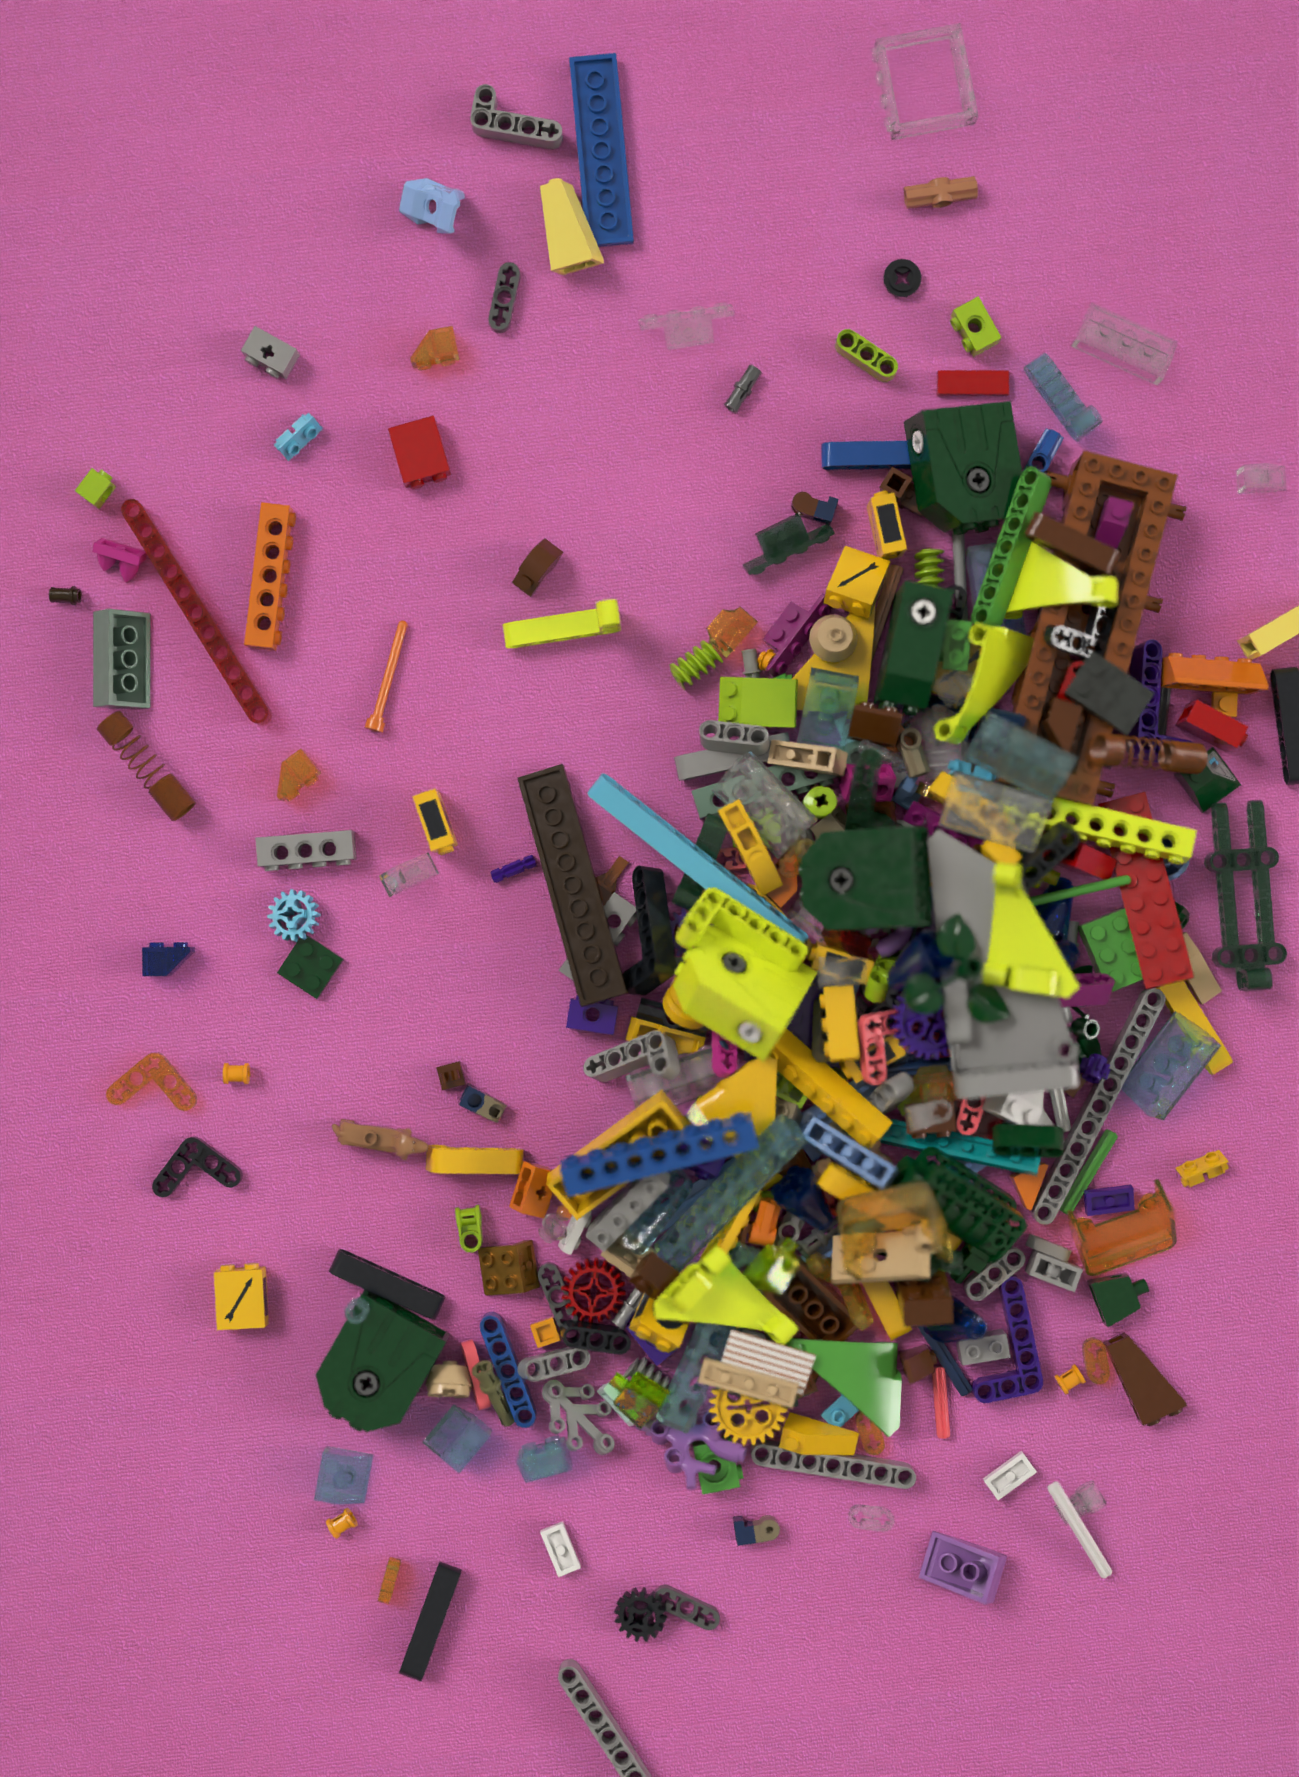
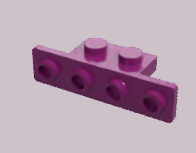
(792, 632)
(924, 817)

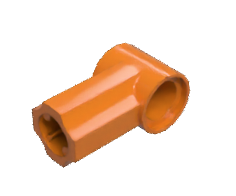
(764, 1228)

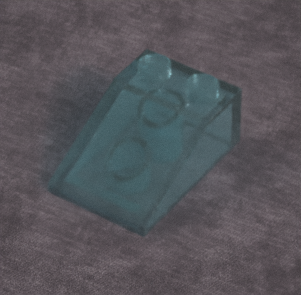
(827, 708)

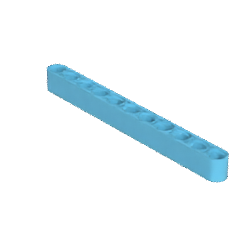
(683, 851)

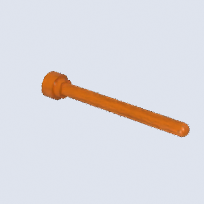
(376, 720)

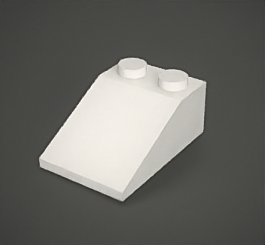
(1016, 1108)

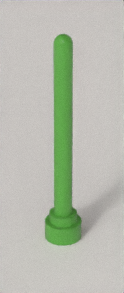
(1080, 890)

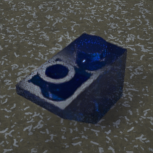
(164, 960)

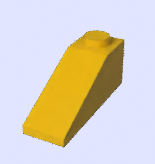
(815, 1437)

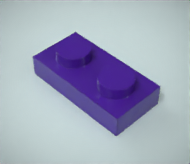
(1109, 1200)

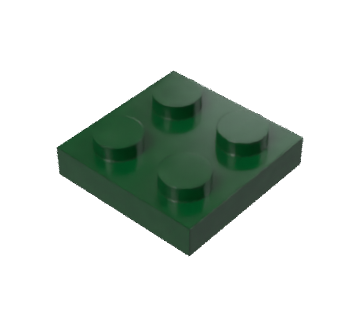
(310, 966)

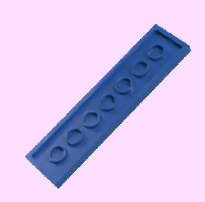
(601, 148)

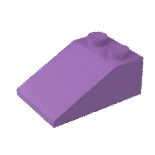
(963, 1567)

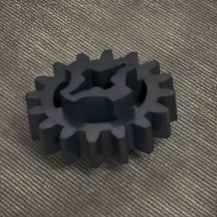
(638, 1604)

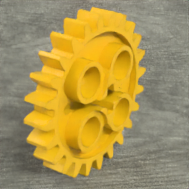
(751, 1427)

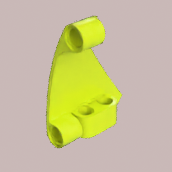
(1051, 581)
(1000, 664)
(1020, 947)
(721, 1295)

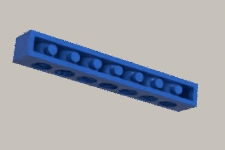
(651, 1164)

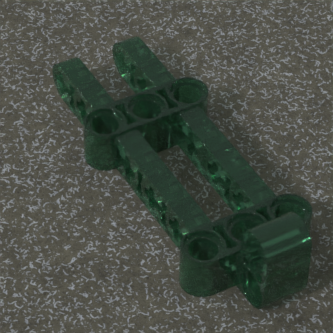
(1252, 974)

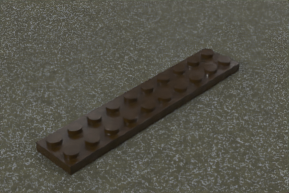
(572, 885)

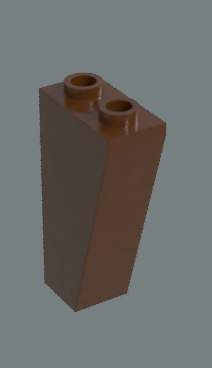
(1142, 1382)

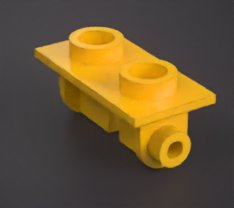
(1212, 1164)

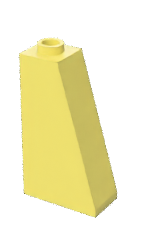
(567, 229)
(1271, 634)

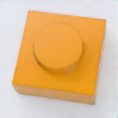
(1225, 703)
(545, 1332)

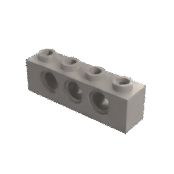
(267, 849)
(620, 907)
(626, 1209)

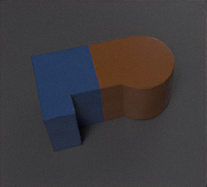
(813, 508)

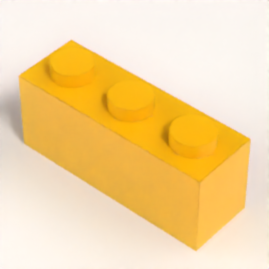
(840, 1024)

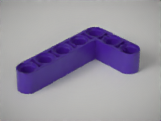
(1150, 665)
(1018, 1346)

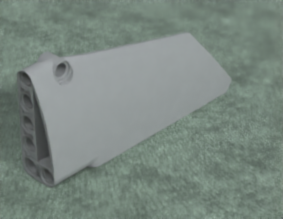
(1008, 1053)

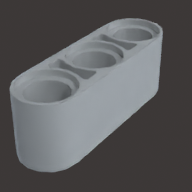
(725, 730)
(891, 1093)
(989, 1285)
(542, 1363)

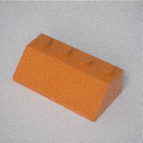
(1212, 675)

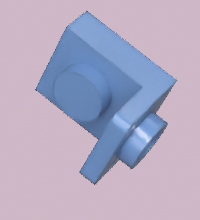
(906, 793)

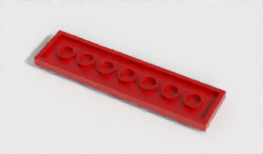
(1150, 905)

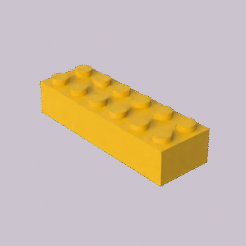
(647, 1120)

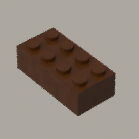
(813, 1306)

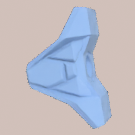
(416, 201)

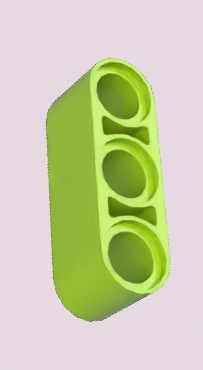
(860, 345)
(877, 983)

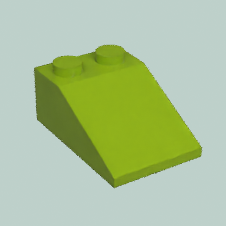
(758, 701)

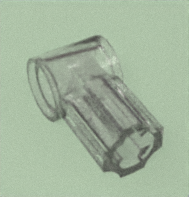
(1085, 1500)

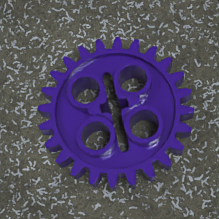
(913, 1041)

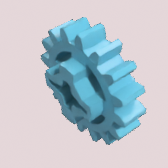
(292, 905)

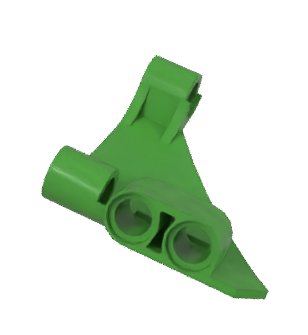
(862, 1374)

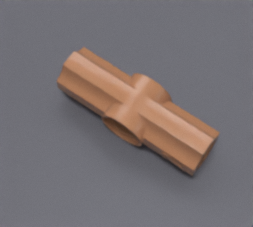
(940, 192)

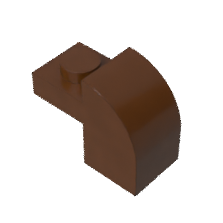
(904, 490)
(537, 566)

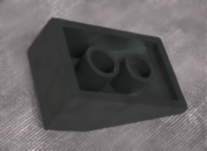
(1108, 693)

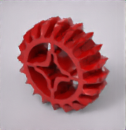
(604, 1290)

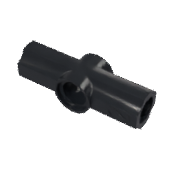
(654, 1012)

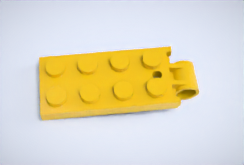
(727, 1236)

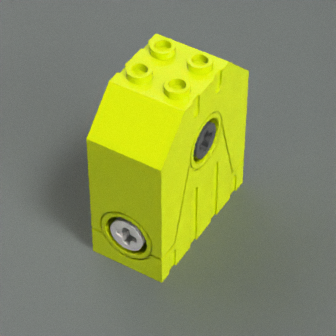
(739, 991)

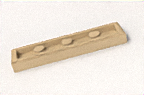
(748, 1382)

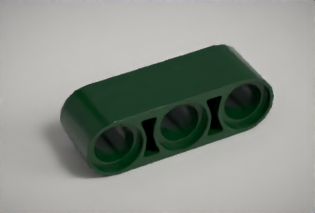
(1028, 1140)

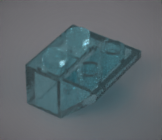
(457, 1437)
(544, 1459)

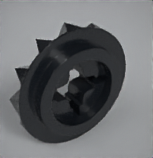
(902, 267)

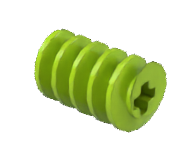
(928, 566)
(694, 664)
(828, 801)

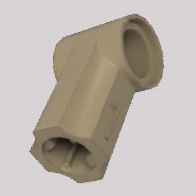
(913, 755)

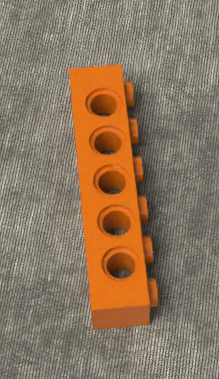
(269, 516)

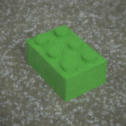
(1112, 947)

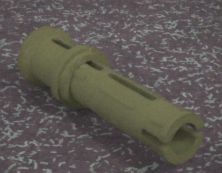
(491, 1385)

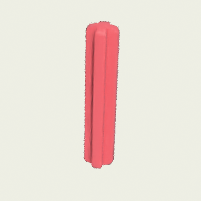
(941, 1402)

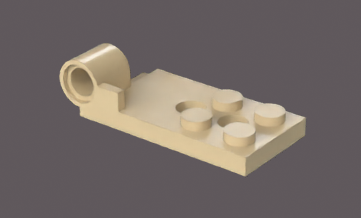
(906, 1258)

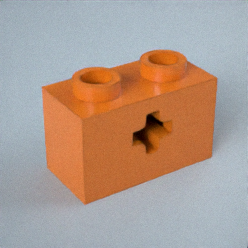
(531, 1190)

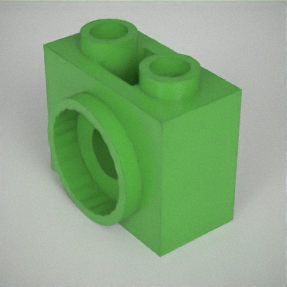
(956, 645)
(725, 1477)

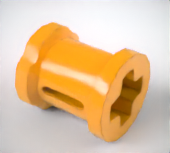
(236, 1073)
(1070, 1379)
(341, 1523)

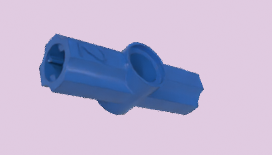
(1045, 449)

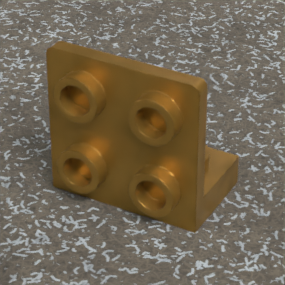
(508, 1268)

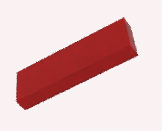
(972, 382)

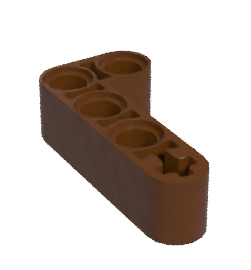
(1088, 552)

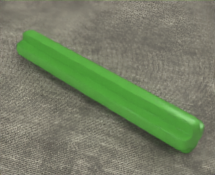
(1089, 1170)

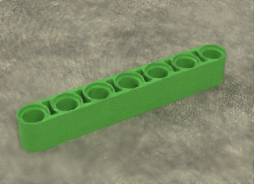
(1010, 549)

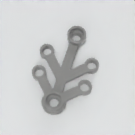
(575, 1414)

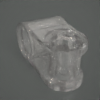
(923, 1114)

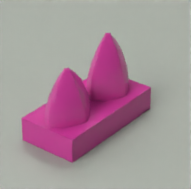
(128, 557)

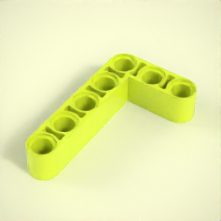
(563, 627)
(744, 926)

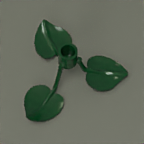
(956, 940)
(1085, 1028)

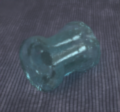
(352, 1315)

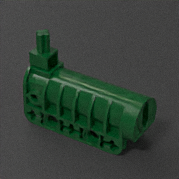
(967, 1208)

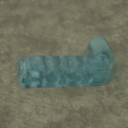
(1061, 398)
(662, 1214)

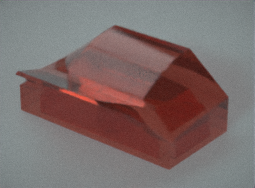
(851, 941)

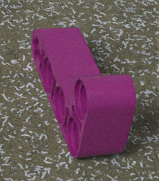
(1092, 990)

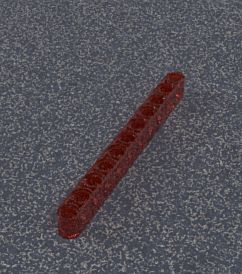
(187, 605)

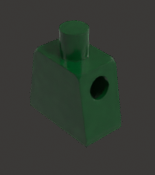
(1116, 1296)

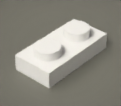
(574, 1231)
(1009, 1475)
(560, 1549)

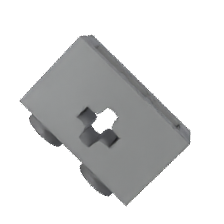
(261, 342)
(1053, 1270)
(989, 1348)

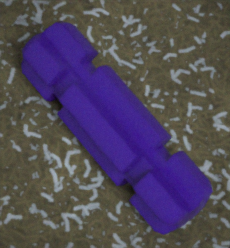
(513, 868)

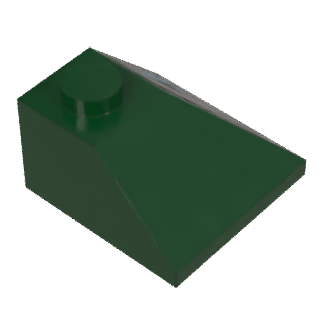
(1211, 784)

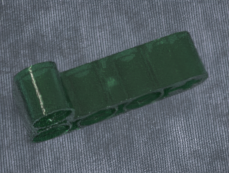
(866, 794)
(710, 841)

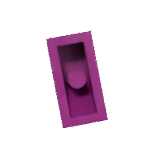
(1113, 521)

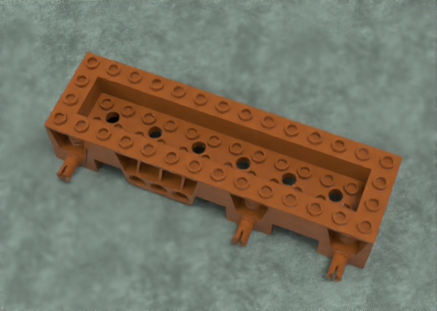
(1085, 490)

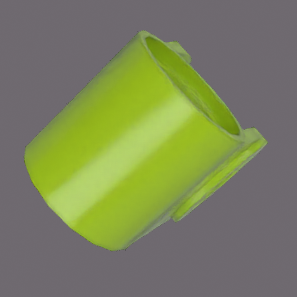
(469, 1225)

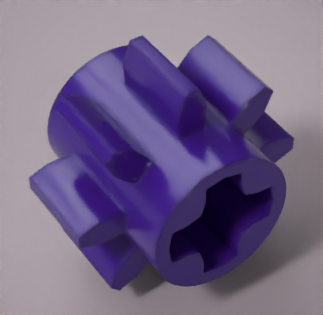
(1094, 1068)

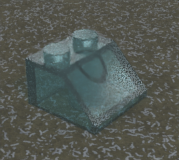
(343, 1476)

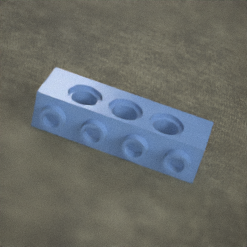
(850, 1154)

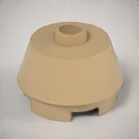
(833, 638)
(449, 1381)

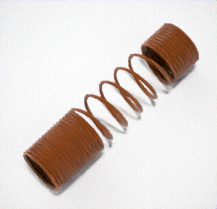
(1172, 756)
(167, 790)

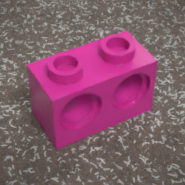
(885, 785)

